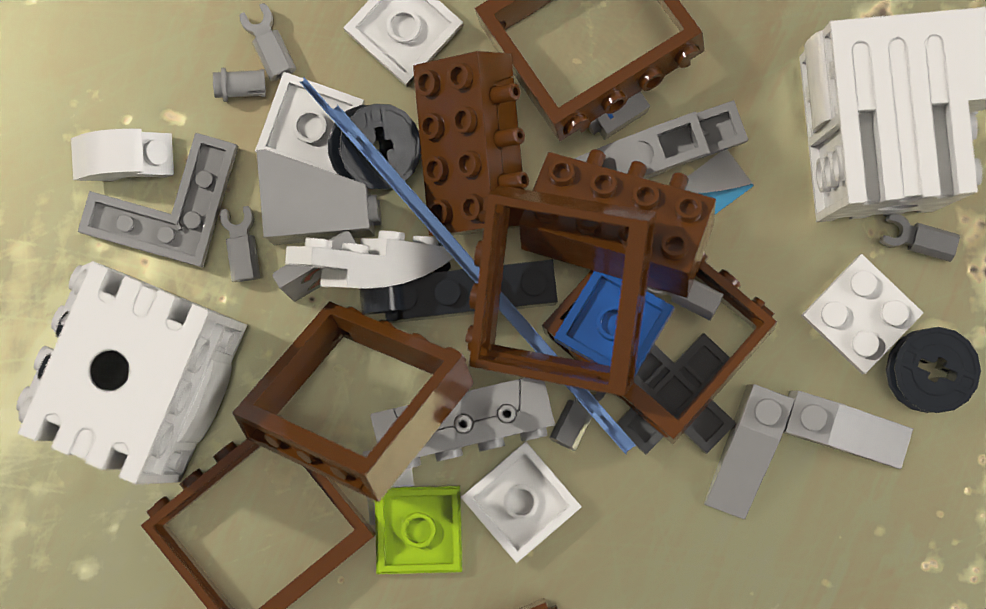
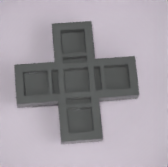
(674, 388)

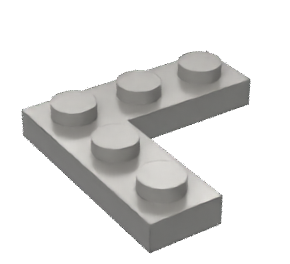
(189, 228)

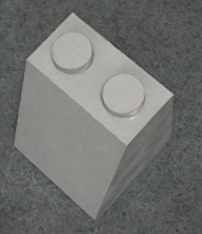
(311, 202)

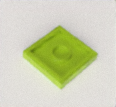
(419, 530)

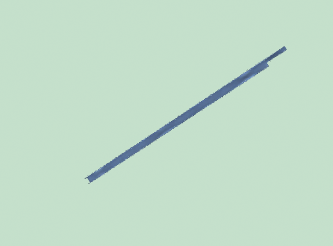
(463, 258)

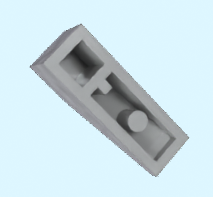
(847, 429)
(749, 450)

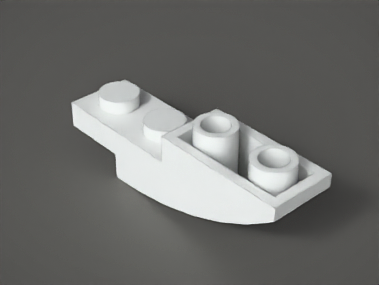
(371, 263)

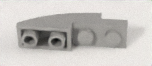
(677, 141)

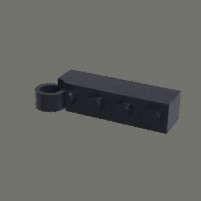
(449, 293)

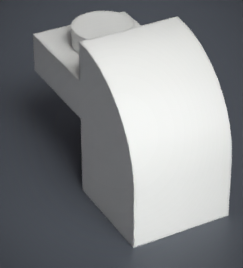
(121, 154)

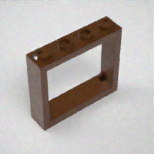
(607, 95)
(486, 293)
(751, 311)
(403, 440)
(199, 483)

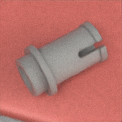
(239, 84)

